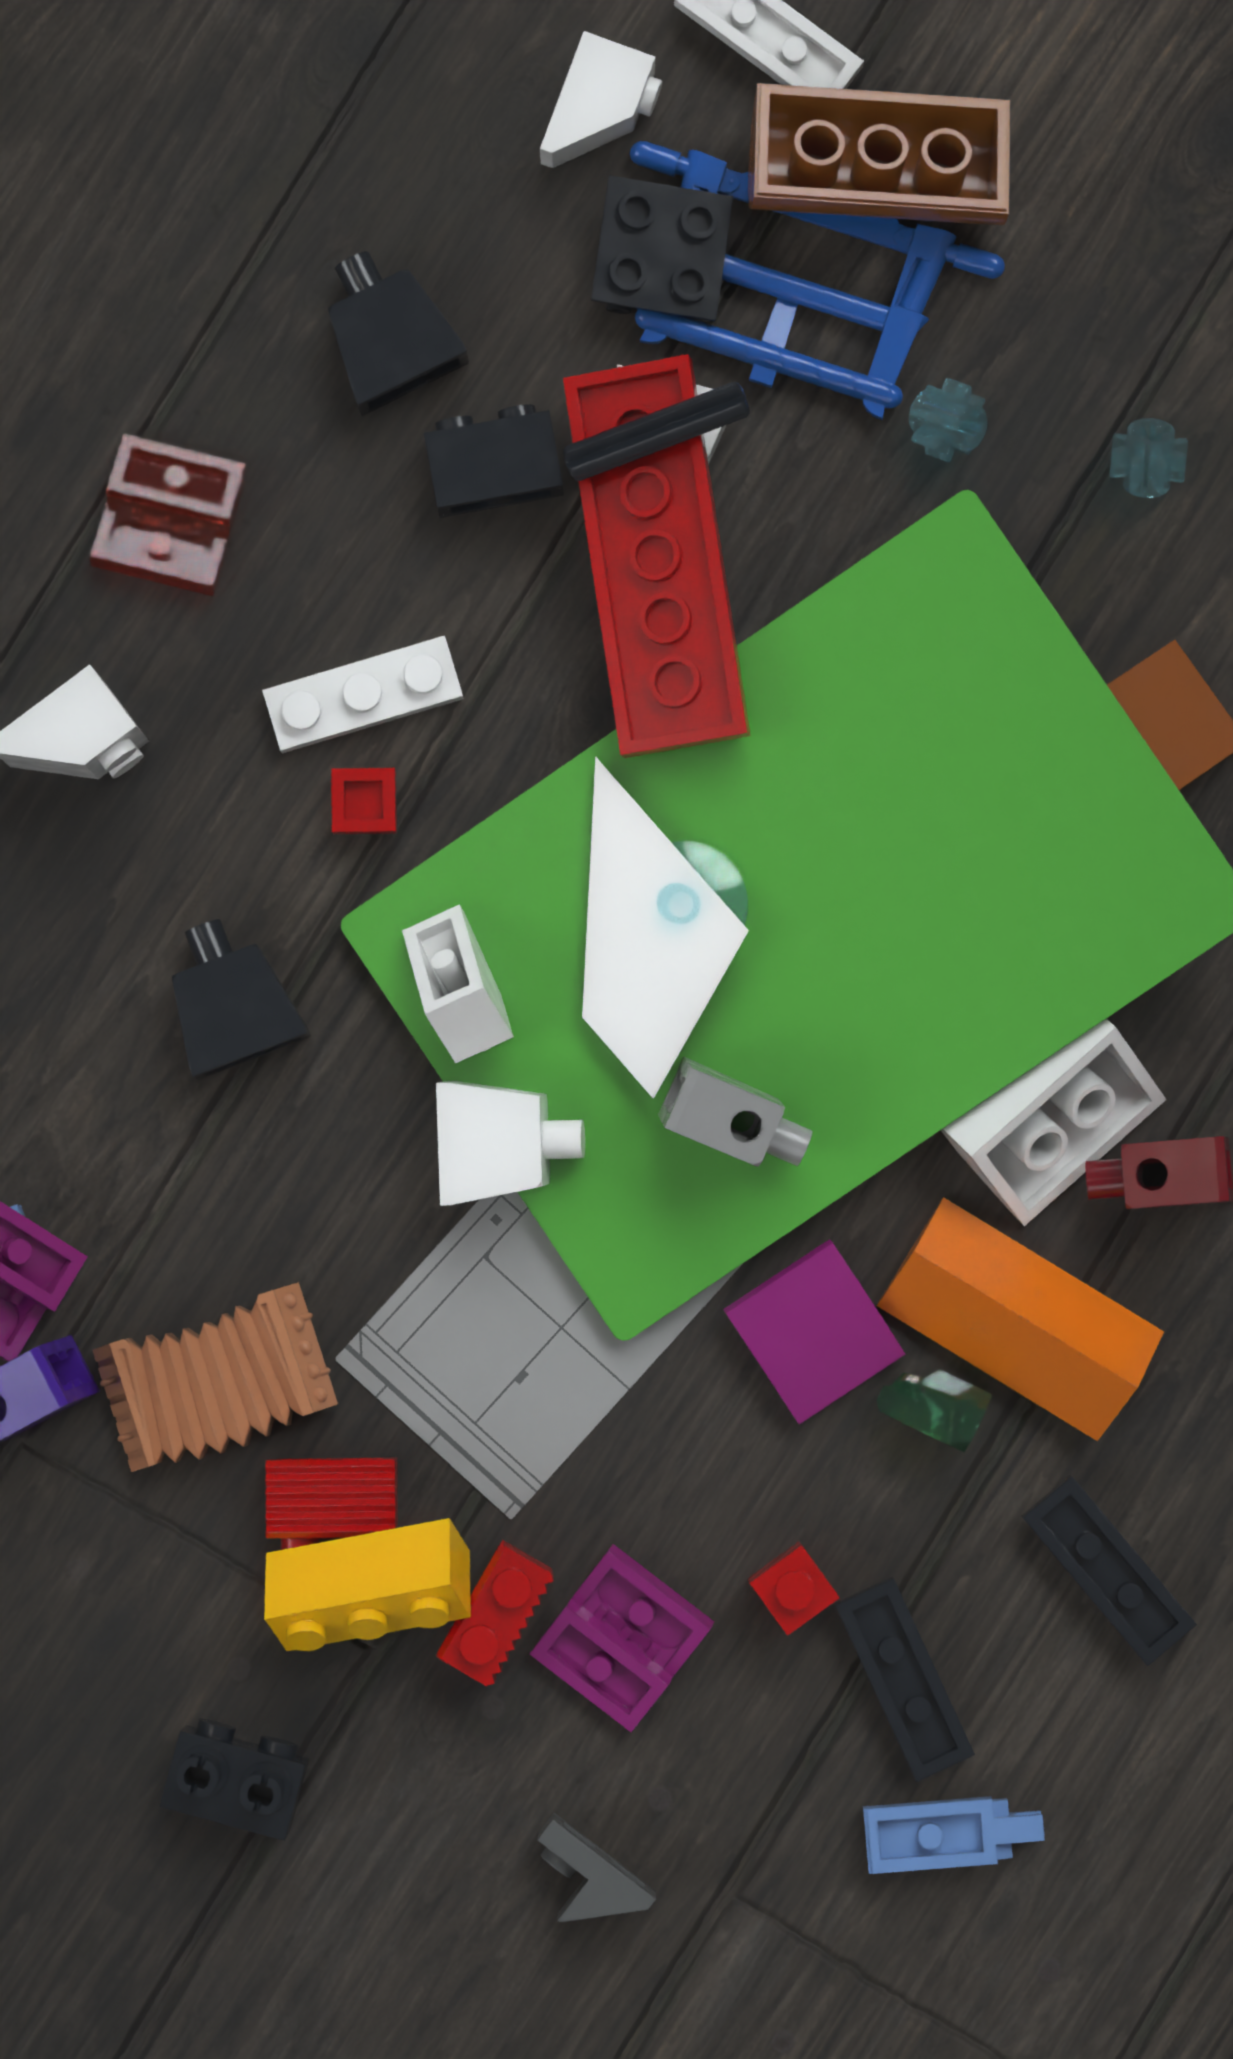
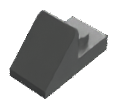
(607, 1884)

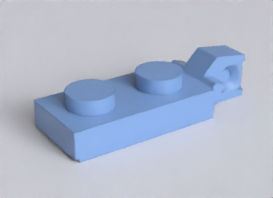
(945, 1833)

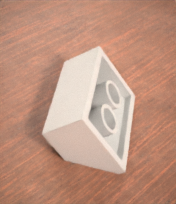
(1054, 1118)

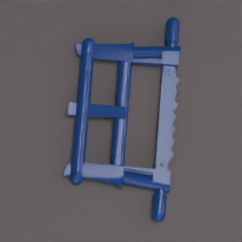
(926, 254)

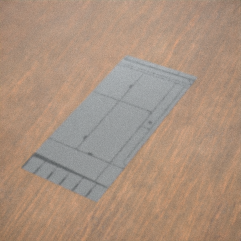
(502, 1352)

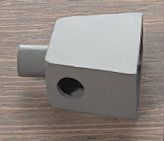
(706, 1101)

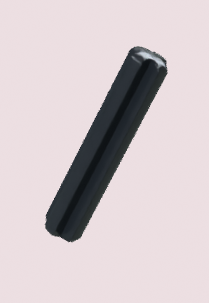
(656, 431)

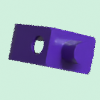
(42, 1385)

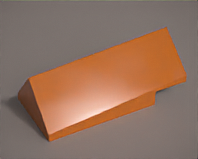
(1021, 1319)

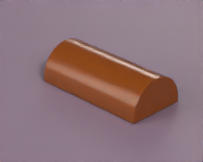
(879, 154)

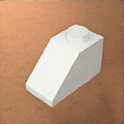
(599, 99)
(456, 984)

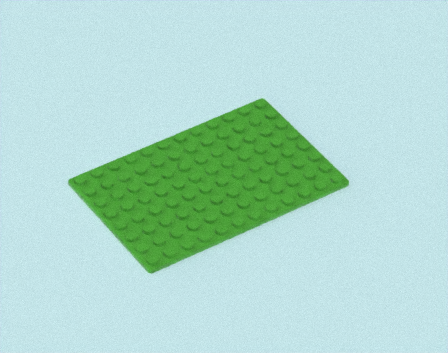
(941, 886)

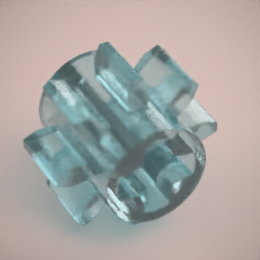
(948, 419)
(1148, 457)

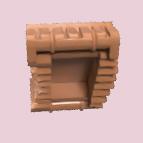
(217, 1381)

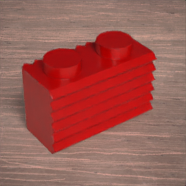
(329, 1498)
(498, 1613)

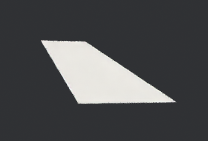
(642, 971)

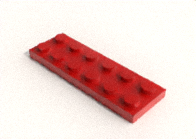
(658, 570)

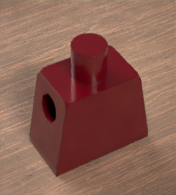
(1195, 1167)

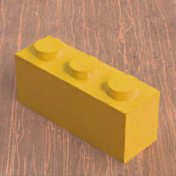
(367, 1585)

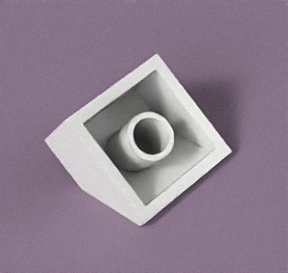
(75, 732)

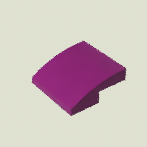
(33, 1277)
(814, 1331)
(622, 1638)

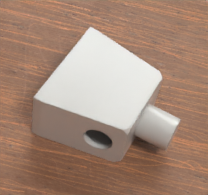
(498, 1141)

